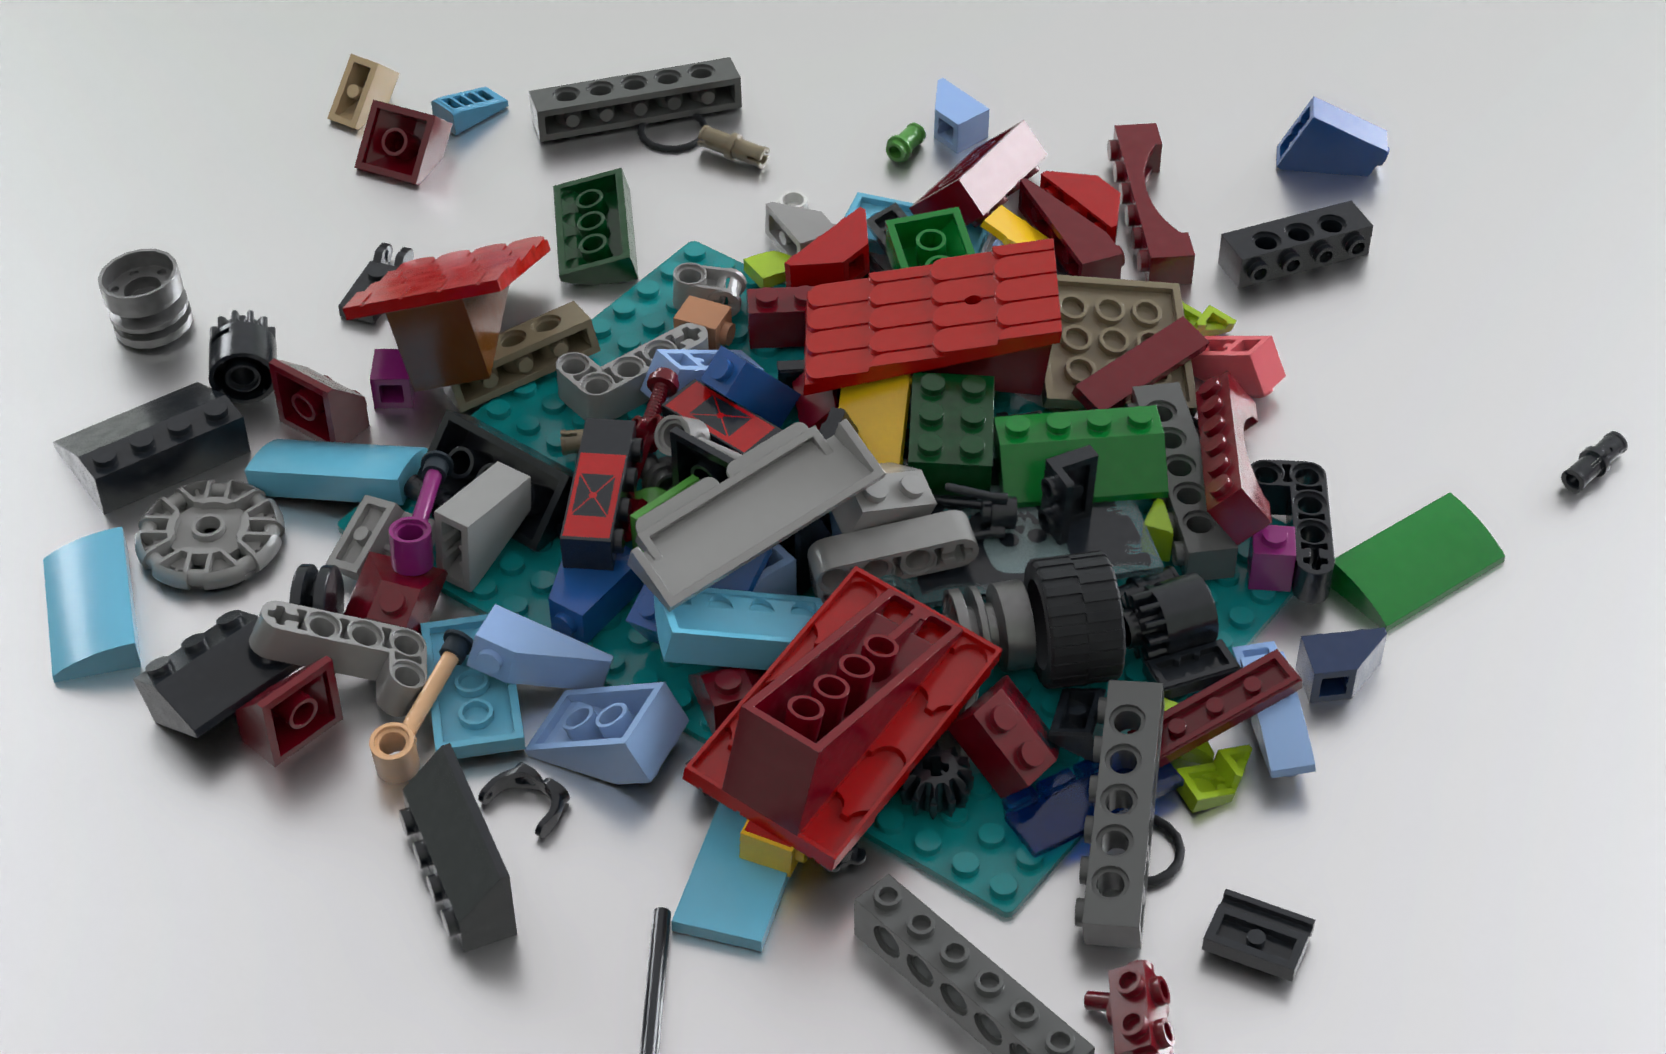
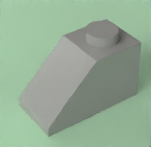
(794, 227)

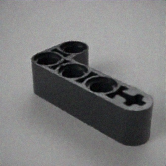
(1302, 495)

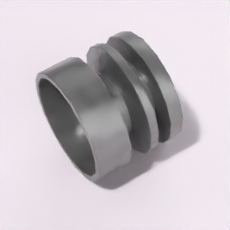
(145, 298)
(1003, 620)

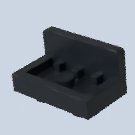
(1067, 491)

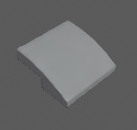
(367, 532)

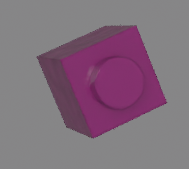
(390, 381)
(1272, 558)

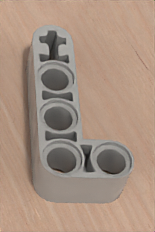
(616, 386)
(897, 548)
(356, 645)

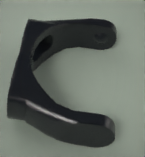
(527, 777)

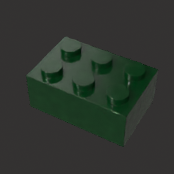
(952, 430)

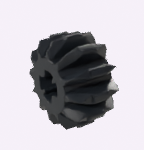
(938, 783)

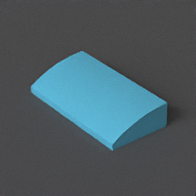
(333, 470)
(91, 607)
(732, 627)

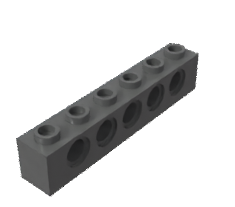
(635, 99)
(1198, 539)
(1120, 919)
(959, 975)

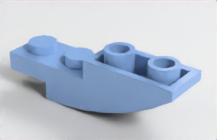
(1280, 727)

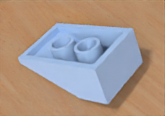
(611, 731)

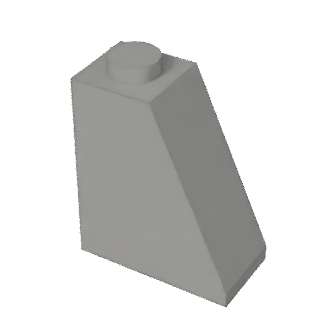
(479, 523)

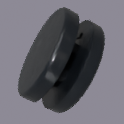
(318, 589)

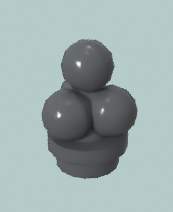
(657, 472)

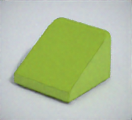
(1160, 529)

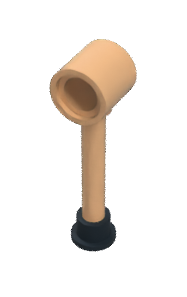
(401, 736)

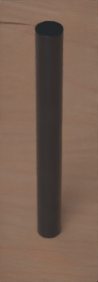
(655, 981)

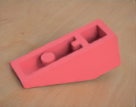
(1249, 360)

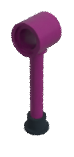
(412, 536)

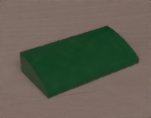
(595, 230)

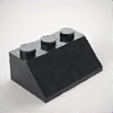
(209, 676)

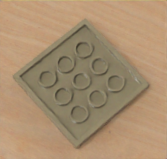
(1104, 322)

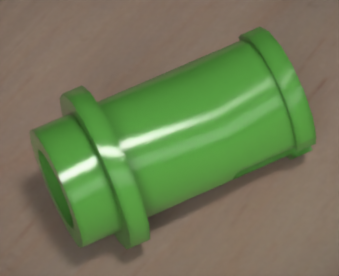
(900, 146)

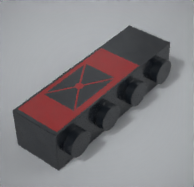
(726, 420)
(600, 494)

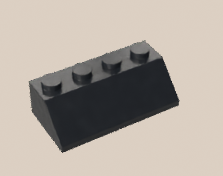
(478, 446)
(458, 853)

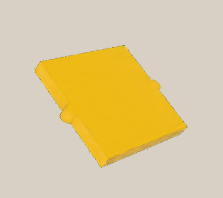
(1010, 228)

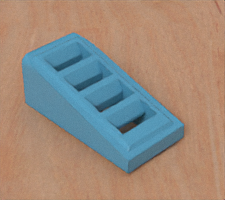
(468, 107)

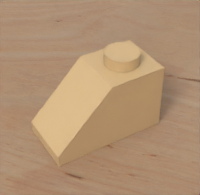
(361, 84)

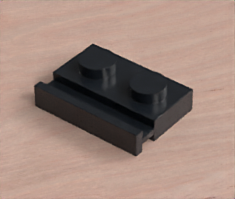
(1258, 934)

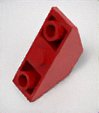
(1087, 196)
(833, 256)

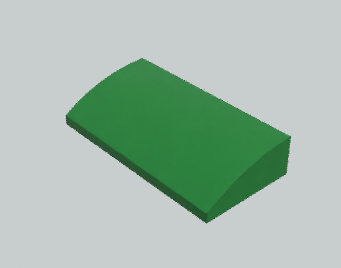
(1416, 562)

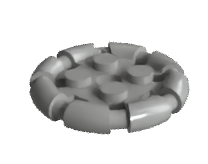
(209, 505)

